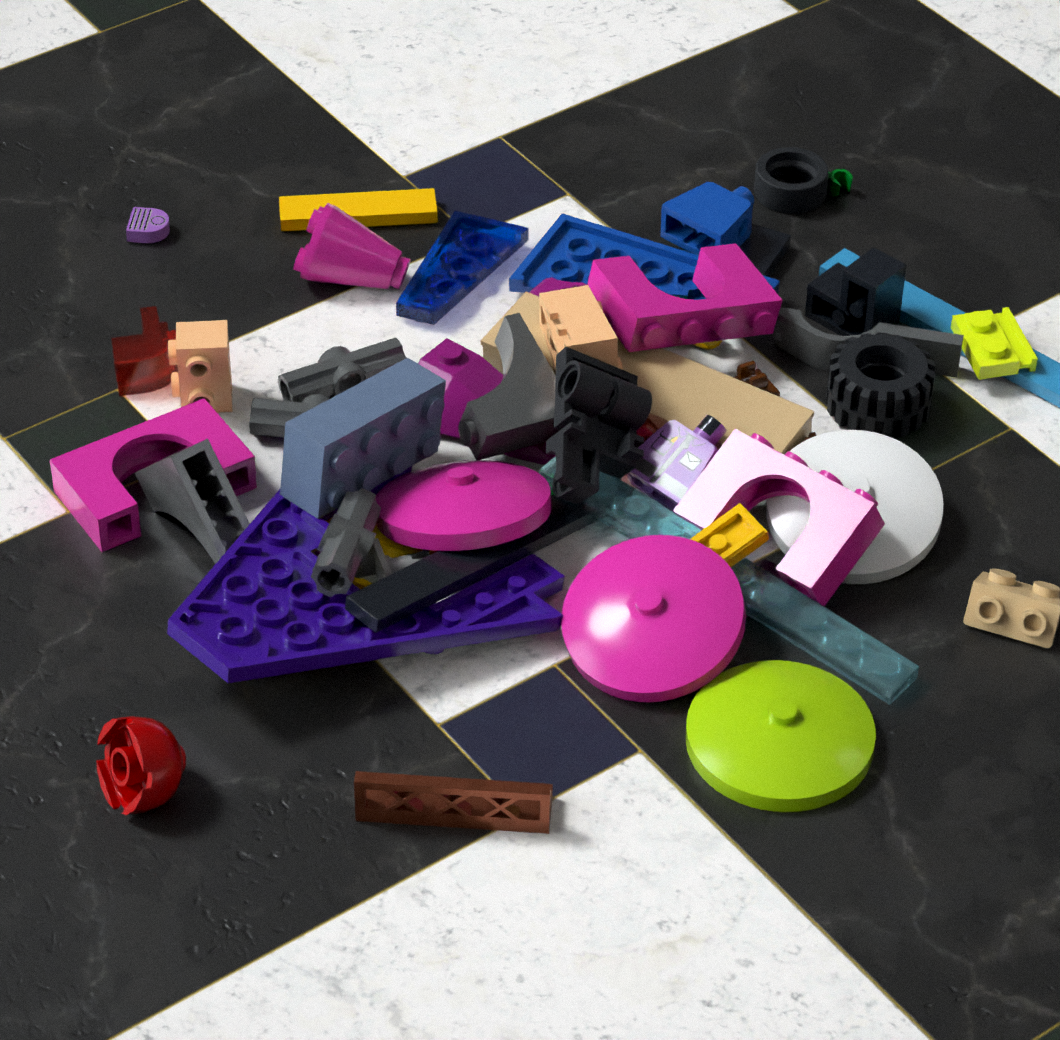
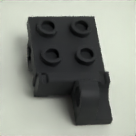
(597, 421)

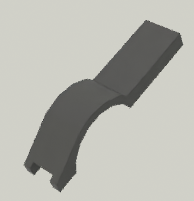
(816, 347)

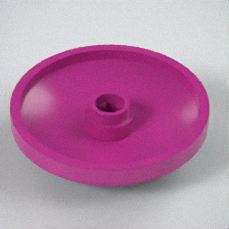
(463, 505)
(653, 618)

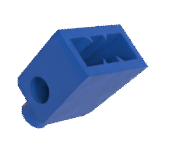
(708, 217)

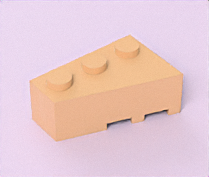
(577, 321)

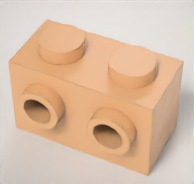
(202, 364)

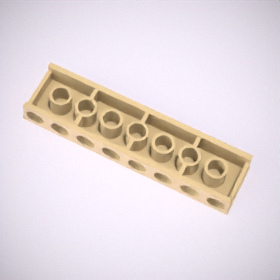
(686, 389)

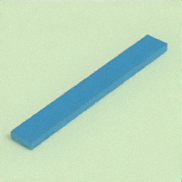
(930, 313)

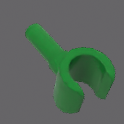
(837, 179)

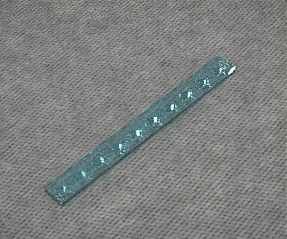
(764, 595)

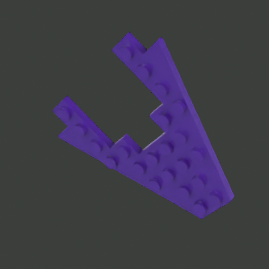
(266, 619)

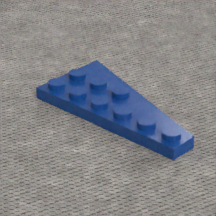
(574, 243)

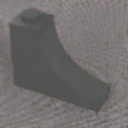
(521, 406)
(197, 494)

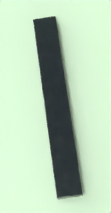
(451, 571)

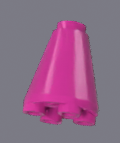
(348, 253)

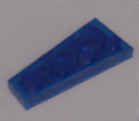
(457, 263)

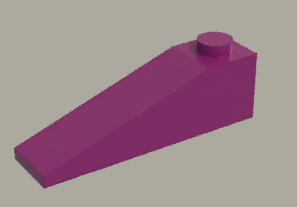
(467, 379)

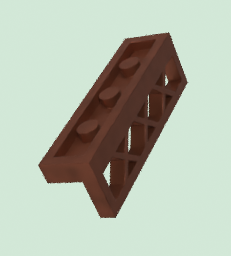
(453, 802)

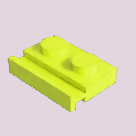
(994, 343)

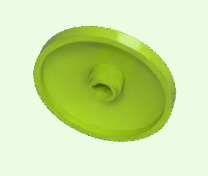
(780, 736)

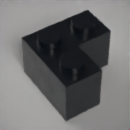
(858, 295)

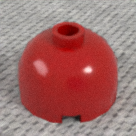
(139, 764)

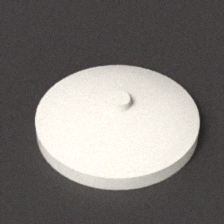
(889, 472)

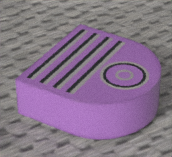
(147, 225)

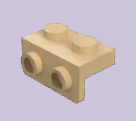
(1014, 607)

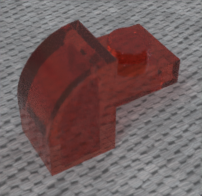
(143, 359)

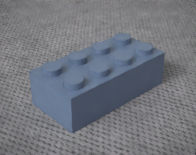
(362, 437)

